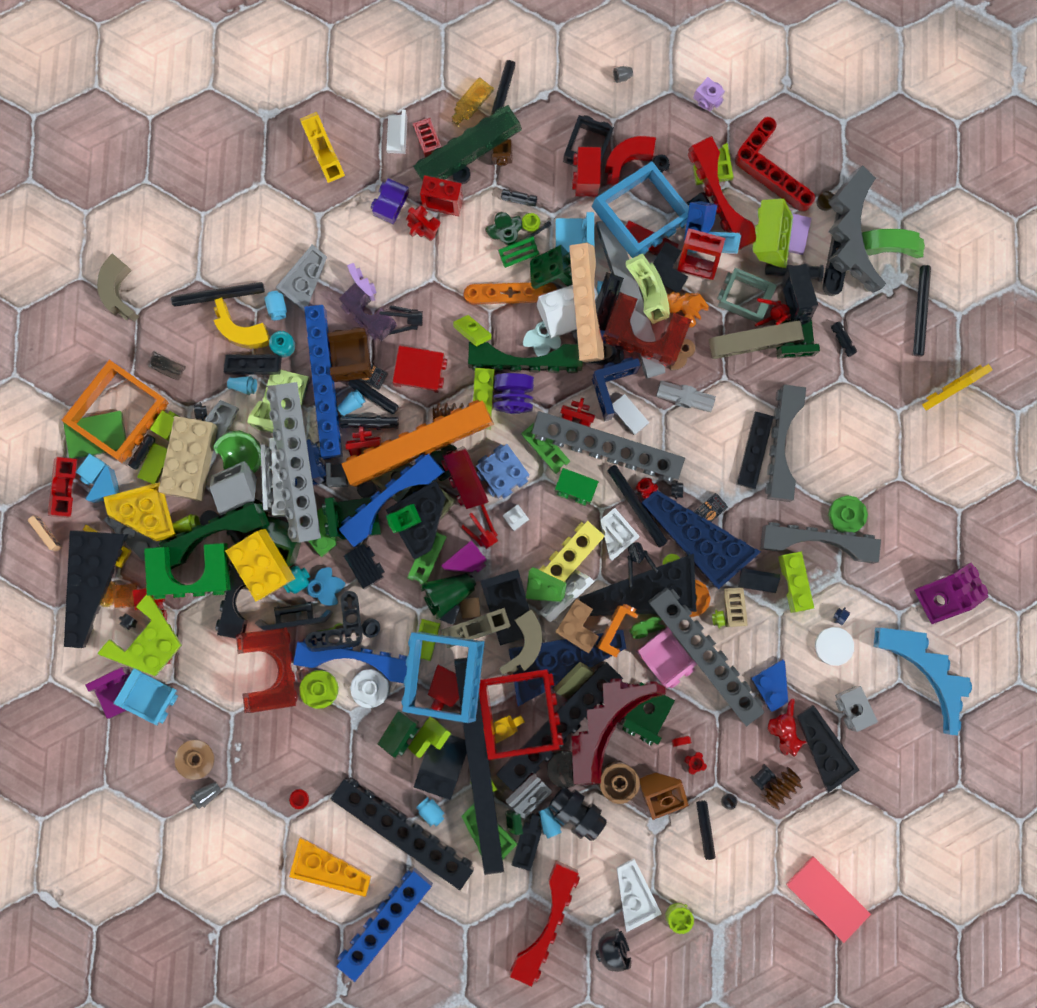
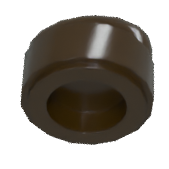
(823, 199)

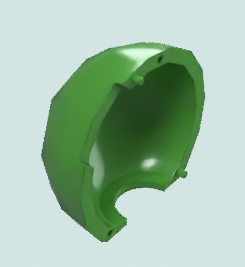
(239, 447)

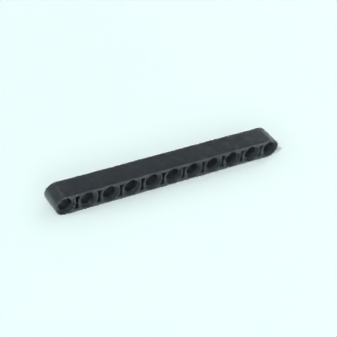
(481, 782)

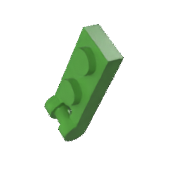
(546, 450)
(427, 561)

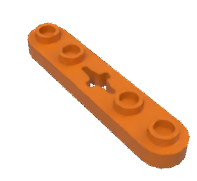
(490, 293)

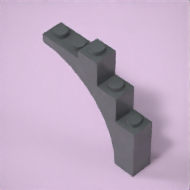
(847, 230)

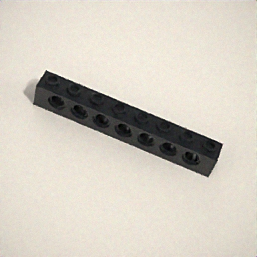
(507, 773)
(439, 866)

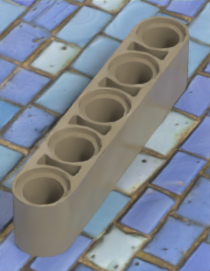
(756, 339)

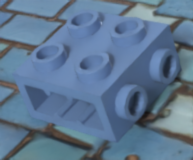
(502, 471)

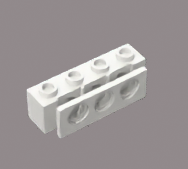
(269, 497)

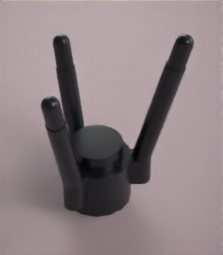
(413, 317)
(637, 554)

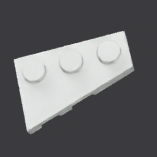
(575, 586)
(636, 896)

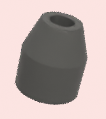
(622, 73)

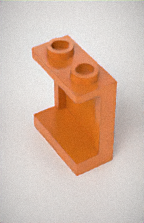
(604, 643)

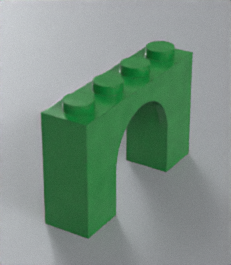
(162, 582)

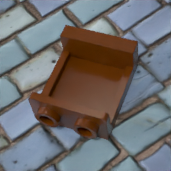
(349, 354)

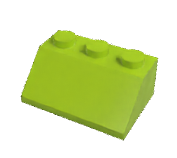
(773, 232)

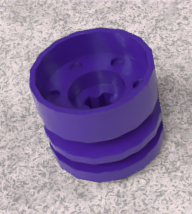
(513, 396)

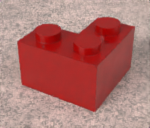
(587, 178)

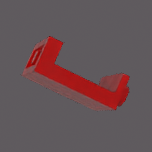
(419, 368)

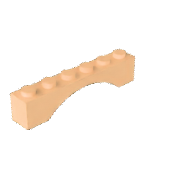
(583, 274)

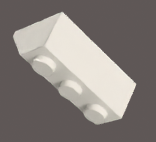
(558, 311)

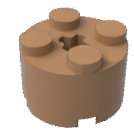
(627, 789)

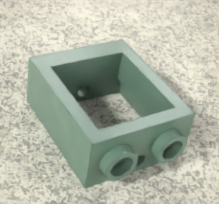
(753, 281)

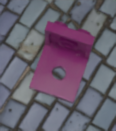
(960, 591)

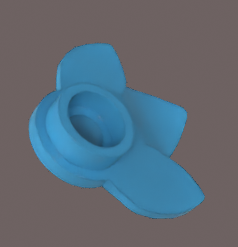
(328, 587)

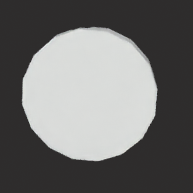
(834, 646)
(369, 688)

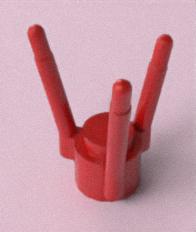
(778, 312)
(487, 538)

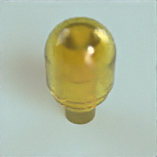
(108, 599)

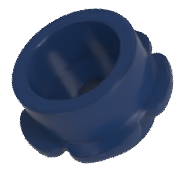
(841, 615)

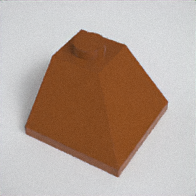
(662, 794)

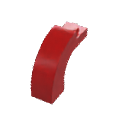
(631, 149)

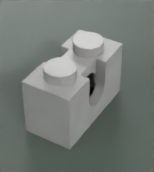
(864, 717)

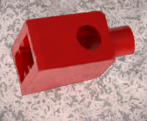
(443, 688)

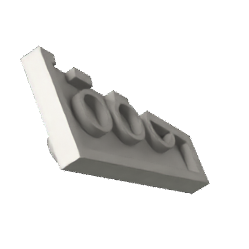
(223, 417)

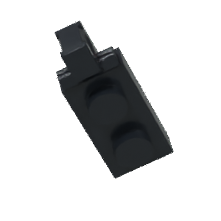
(527, 844)

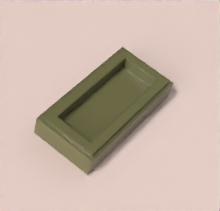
(573, 680)

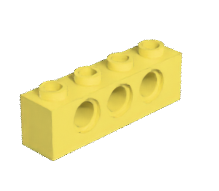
(592, 536)

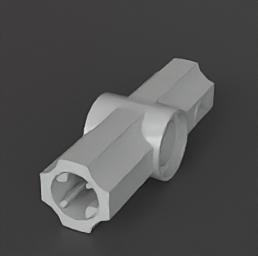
(685, 396)

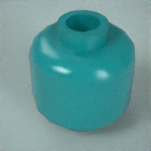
(286, 348)
(301, 580)

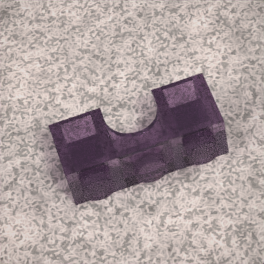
(354, 302)

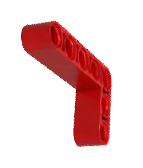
(771, 169)

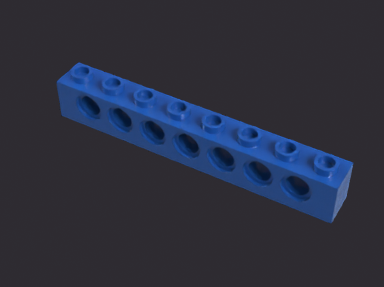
(323, 383)

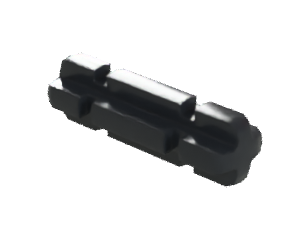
(519, 197)
(844, 339)
(141, 452)

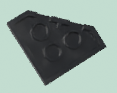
(429, 506)

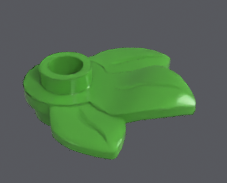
(641, 629)

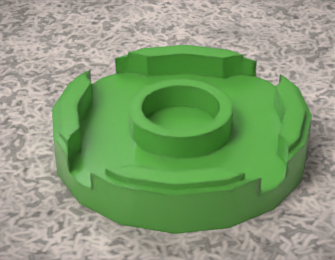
(847, 514)

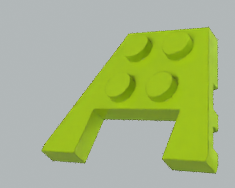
(151, 648)

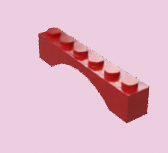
(705, 157)
(527, 962)

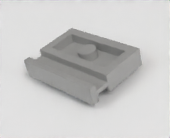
(529, 796)

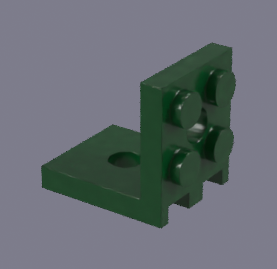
(339, 511)
(648, 724)

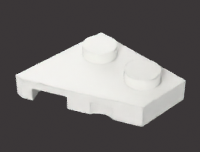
(617, 533)

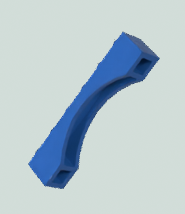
(361, 525)
(393, 668)

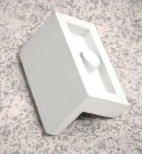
(397, 133)

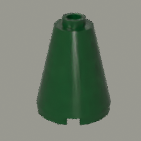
(447, 593)

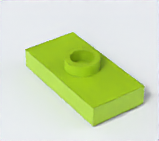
(472, 330)

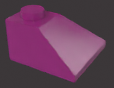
(466, 560)

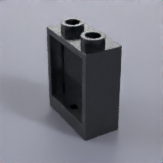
(587, 123)
(799, 293)

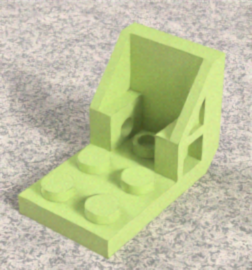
(260, 415)

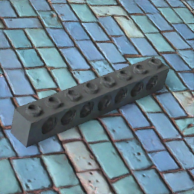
(673, 462)
(747, 712)

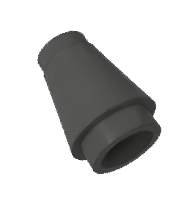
(205, 795)

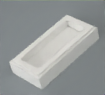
(629, 414)

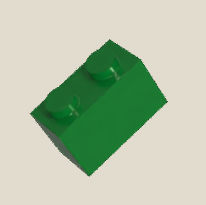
(576, 486)

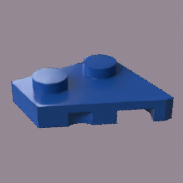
(772, 685)

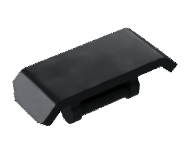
(294, 609)

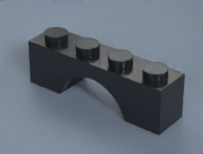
(231, 621)

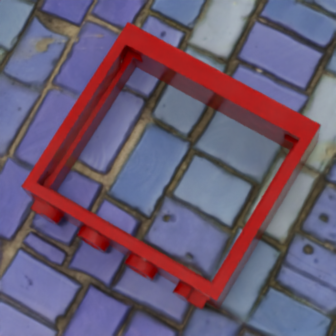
(488, 721)

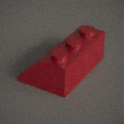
(464, 478)

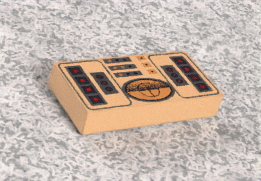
(44, 533)

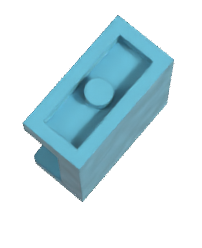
(146, 697)

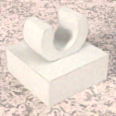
(515, 517)

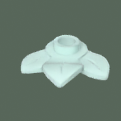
(541, 342)

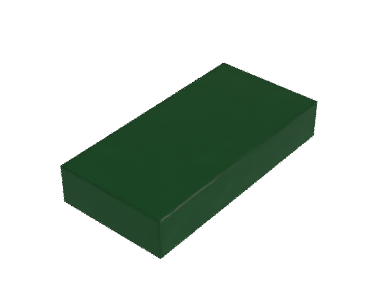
(514, 822)

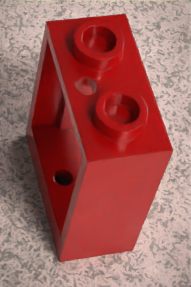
(441, 199)
(705, 244)

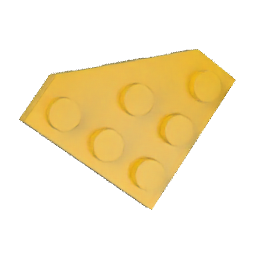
(957, 385)
(143, 511)

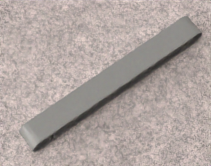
(639, 322)

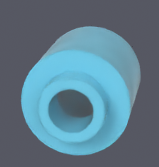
(275, 305)
(430, 812)

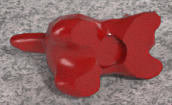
(785, 728)

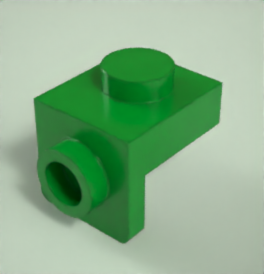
(403, 519)

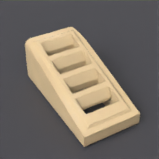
(729, 623)

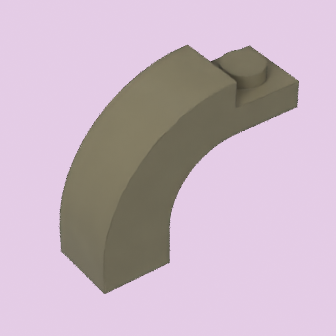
(108, 284)
(479, 626)
(532, 643)

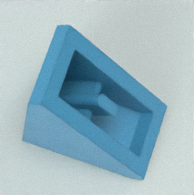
(104, 486)

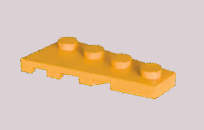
(325, 869)

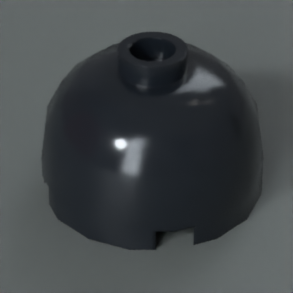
(613, 951)

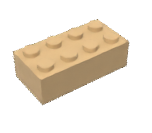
(188, 458)

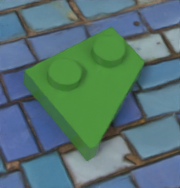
(544, 586)

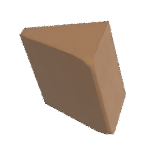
(470, 608)

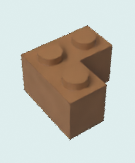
(572, 626)

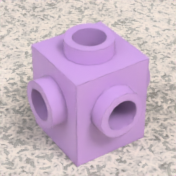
(709, 94)

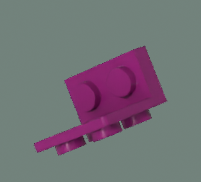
(108, 688)

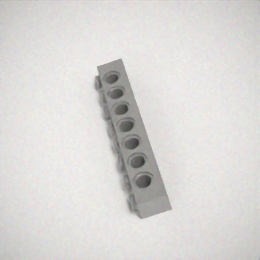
(301, 470)

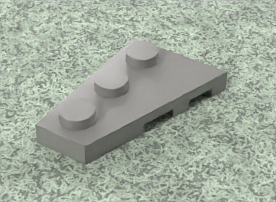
(303, 277)

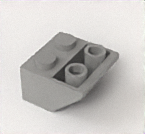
(233, 487)

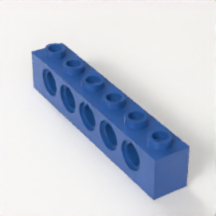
(355, 967)

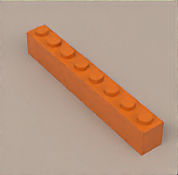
(413, 444)

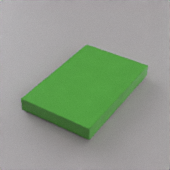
(106, 427)

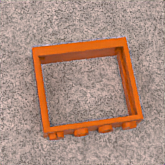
(91, 394)

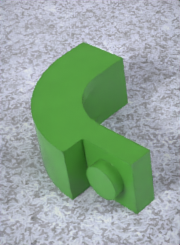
(893, 241)

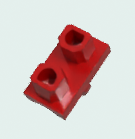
(420, 225)
(585, 417)
(355, 445)

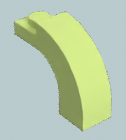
(652, 288)

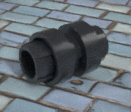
(585, 819)

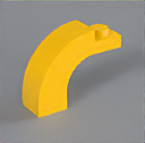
(322, 147)
(245, 337)

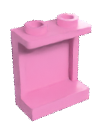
(666, 658)

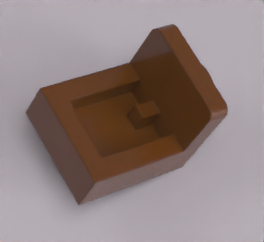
(503, 153)

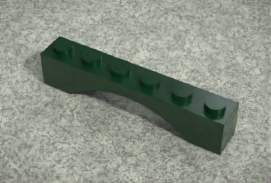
(488, 357)
(247, 520)

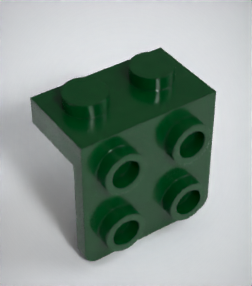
(551, 266)

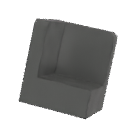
(335, 475)

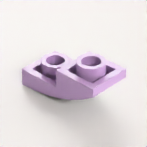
(364, 284)

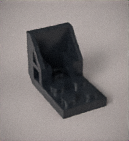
(508, 593)

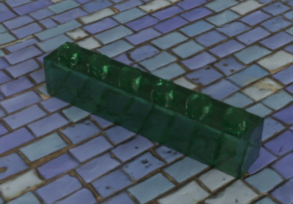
(470, 145)

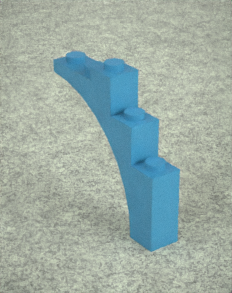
(934, 666)

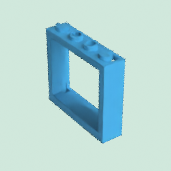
(619, 230)
(472, 677)

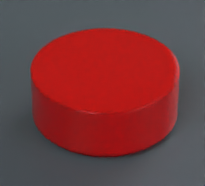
(681, 741)

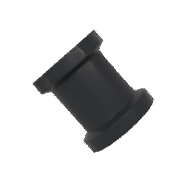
(763, 777)

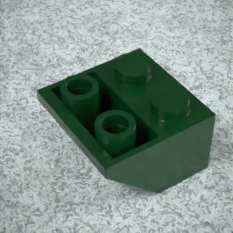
(279, 533)
(397, 734)

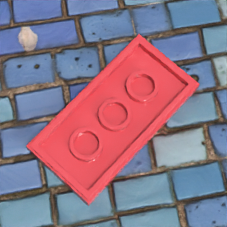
(828, 899)

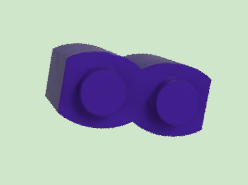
(390, 200)

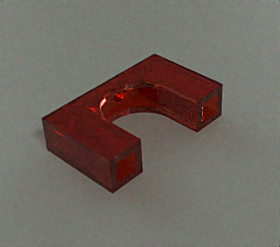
(620, 333)
(282, 692)

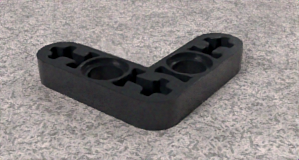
(348, 629)

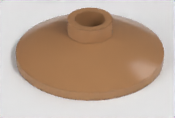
(184, 759)

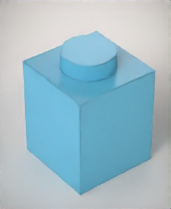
(91, 469)

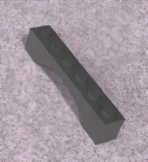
(781, 482)
(860, 549)

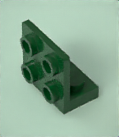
(803, 349)

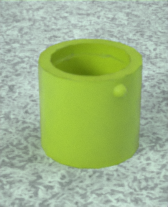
(679, 918)

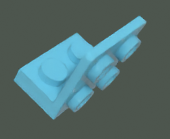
(575, 231)

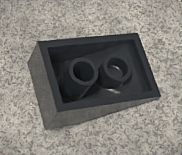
(442, 768)

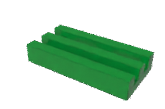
(533, 246)

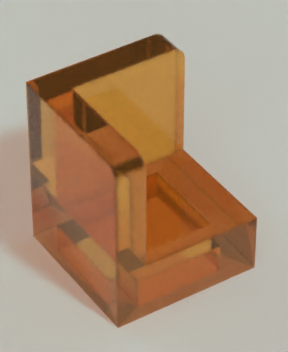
(123, 595)

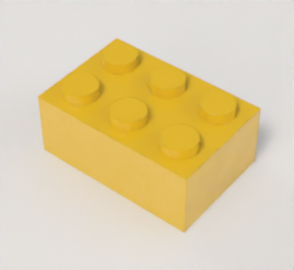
(260, 564)

